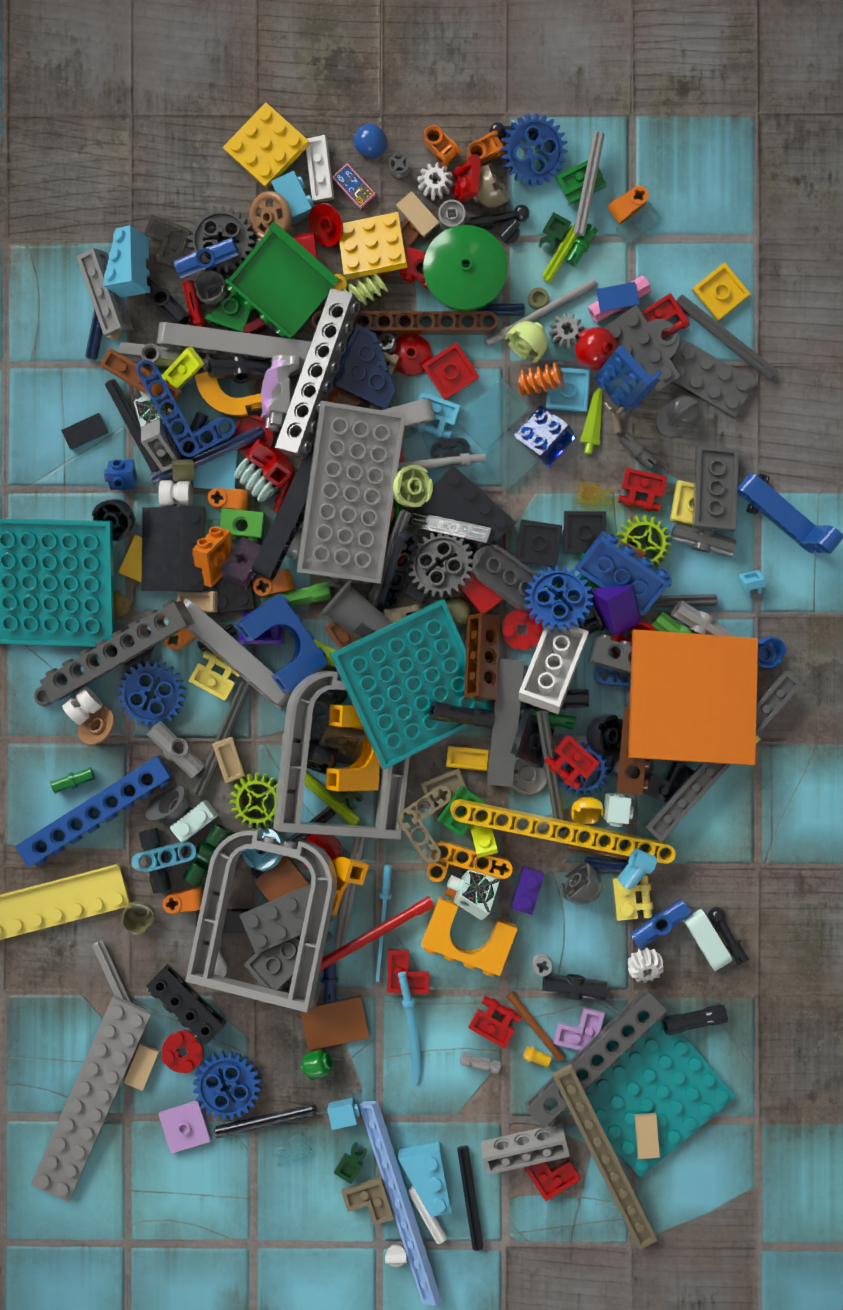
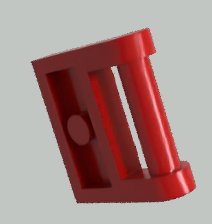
(467, 184)
(666, 309)

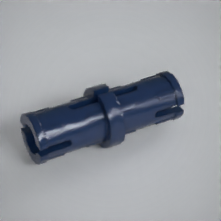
(330, 983)

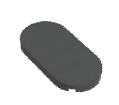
(503, 574)

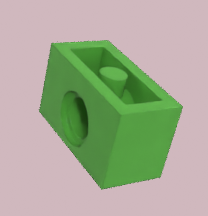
(256, 523)

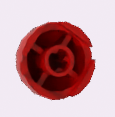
(595, 347)

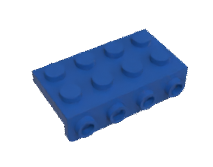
(625, 379)
(613, 564)

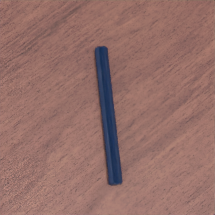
(215, 452)

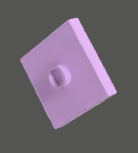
(184, 1126)

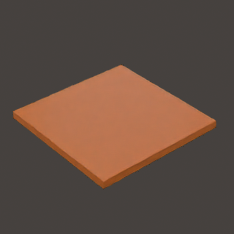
(693, 697)

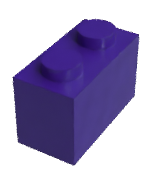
(527, 889)

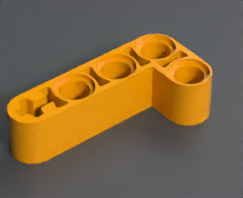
(470, 863)

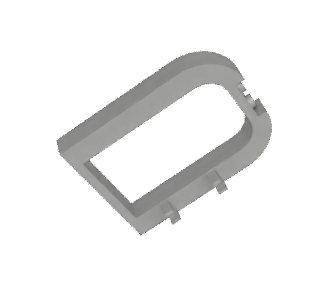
(294, 764)
(214, 909)

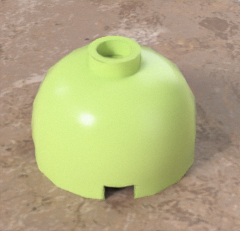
(528, 340)
(412, 486)

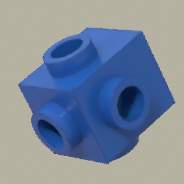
(121, 474)

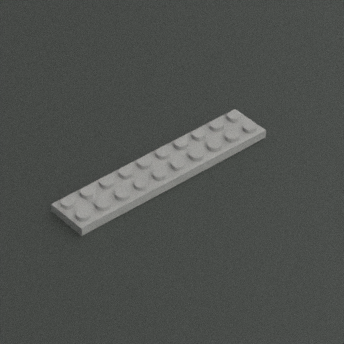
(91, 1098)

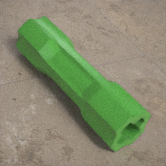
(307, 595)

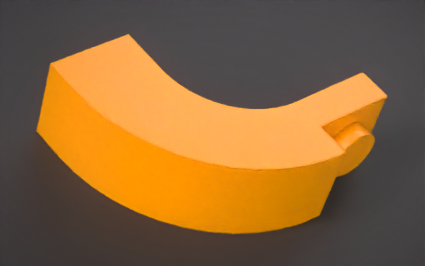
(222, 403)
(347, 872)

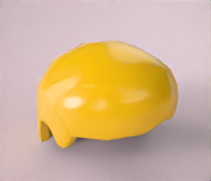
(586, 810)

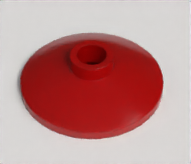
(319, 220)
(412, 365)

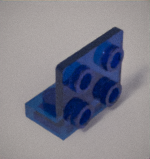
(545, 435)

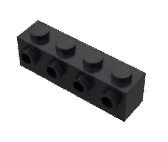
(186, 1004)

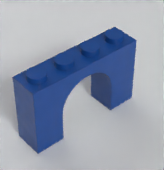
(307, 655)

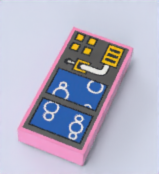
(353, 186)

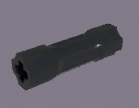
(464, 715)
(158, 878)
(710, 1016)

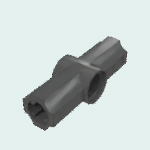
(703, 540)

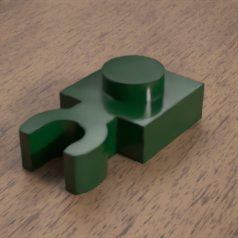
(555, 230)
(340, 796)
(350, 1165)

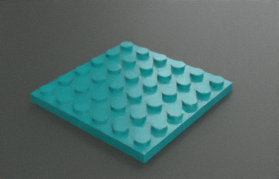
(56, 582)
(397, 677)
(658, 1077)

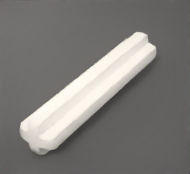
(431, 1222)

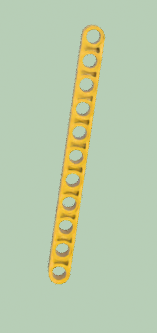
(553, 827)

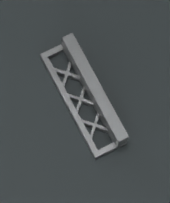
(108, 306)

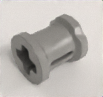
(543, 971)

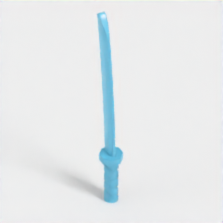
(385, 895)
(408, 1003)

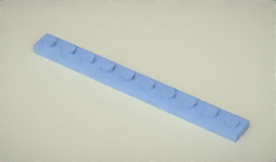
(400, 1203)

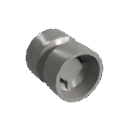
(451, 214)

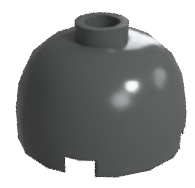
(582, 885)

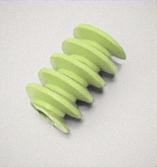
(367, 288)

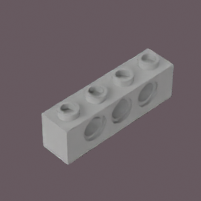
(524, 1149)

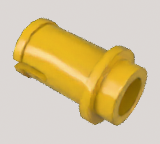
(537, 1057)

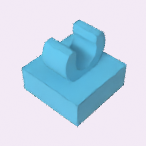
(751, 581)

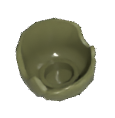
(459, 610)
(138, 917)

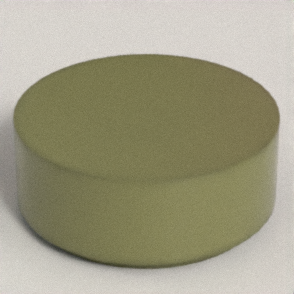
(538, 298)

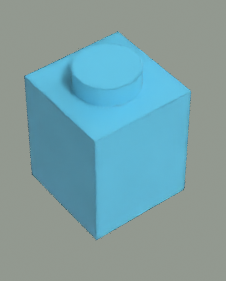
(343, 1113)

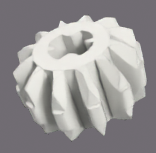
(442, 184)
(645, 965)

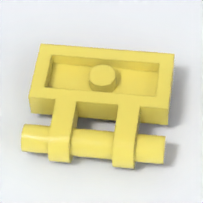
(212, 681)
(625, 900)

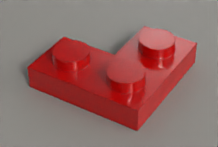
(398, 962)
(553, 1181)

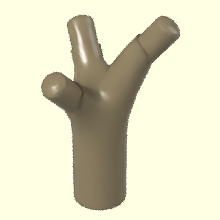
(615, 417)

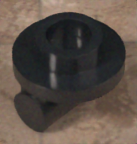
(509, 232)

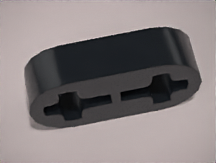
(448, 444)

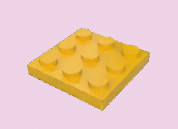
(266, 145)
(372, 246)

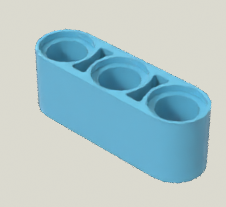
(154, 857)

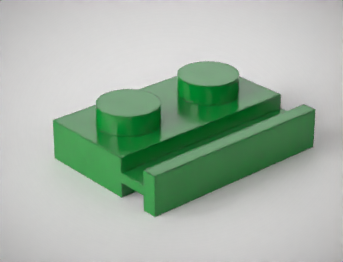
(572, 182)
(446, 817)

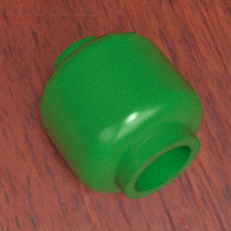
(316, 1064)

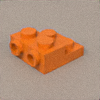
(211, 554)

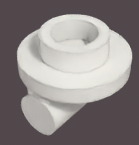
(396, 1256)

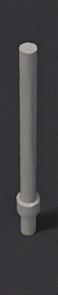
(544, 310)
(464, 459)

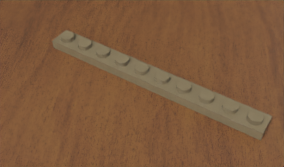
(604, 1156)

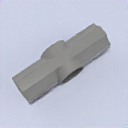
(139, 352)
(698, 621)
(184, 758)

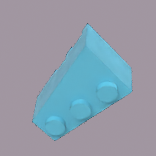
(126, 265)
(427, 1174)

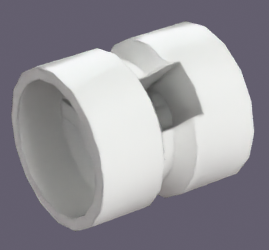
(175, 494)
(84, 703)

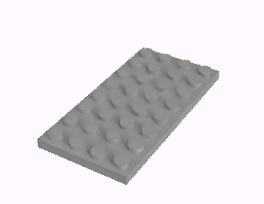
(350, 492)

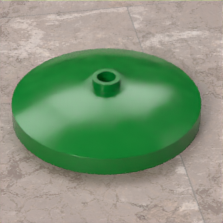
(460, 286)

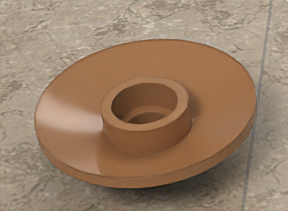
(97, 726)

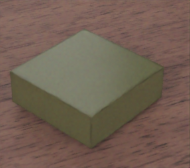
(183, 470)

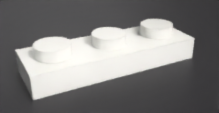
(319, 169)

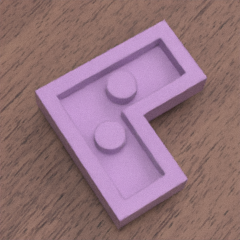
(577, 1037)

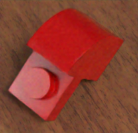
(273, 462)

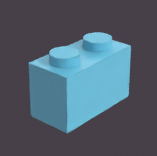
(292, 190)

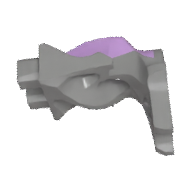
(276, 390)

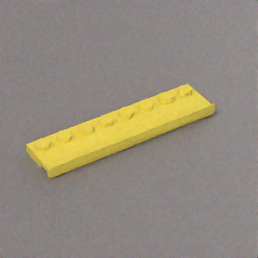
(62, 901)

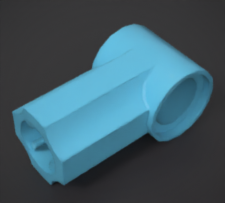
(637, 867)

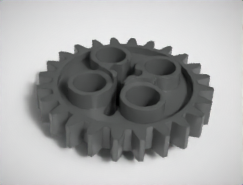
(223, 221)
(451, 579)

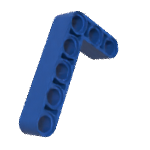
(176, 415)
(811, 537)

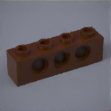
(482, 657)
(625, 783)

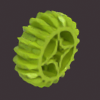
(650, 526)
(243, 811)

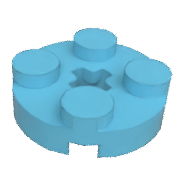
(264, 860)

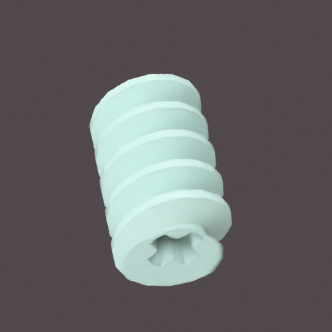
(255, 481)

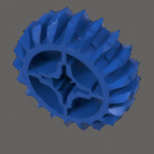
(584, 787)

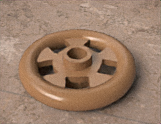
(279, 202)

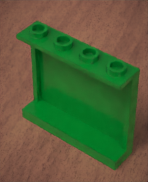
(282, 281)

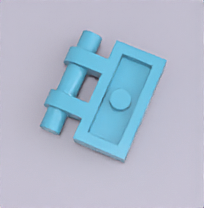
(444, 412)

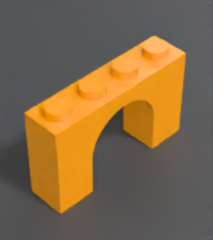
(364, 772)
(488, 958)

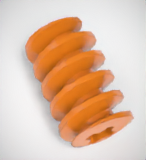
(540, 380)

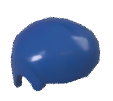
(370, 141)
(770, 652)

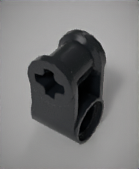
(593, 618)

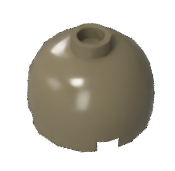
(491, 191)

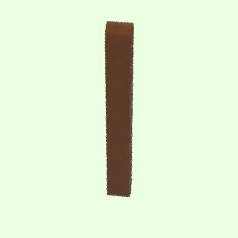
(416, 317)

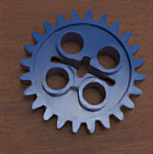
(543, 132)
(571, 586)
(134, 685)
(209, 1092)

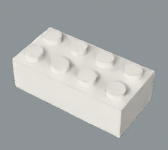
(553, 668)

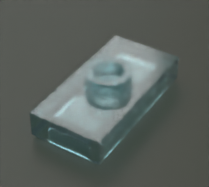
(638, 224)

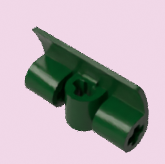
(198, 869)

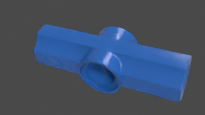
(219, 253)
(672, 915)

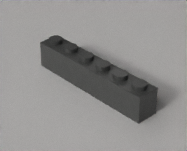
(506, 723)

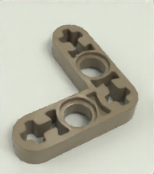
(417, 817)

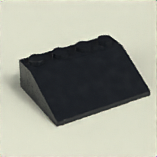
(463, 501)
(167, 548)

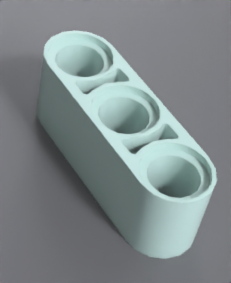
(708, 940)

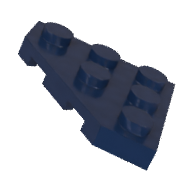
(365, 370)

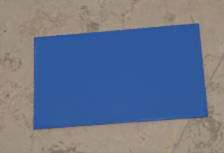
(617, 296)

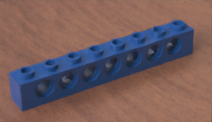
(30, 847)

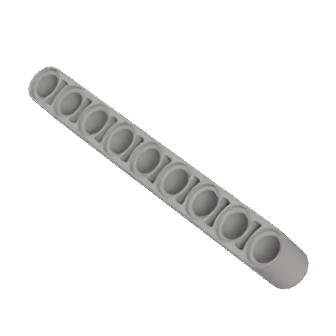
(229, 342)

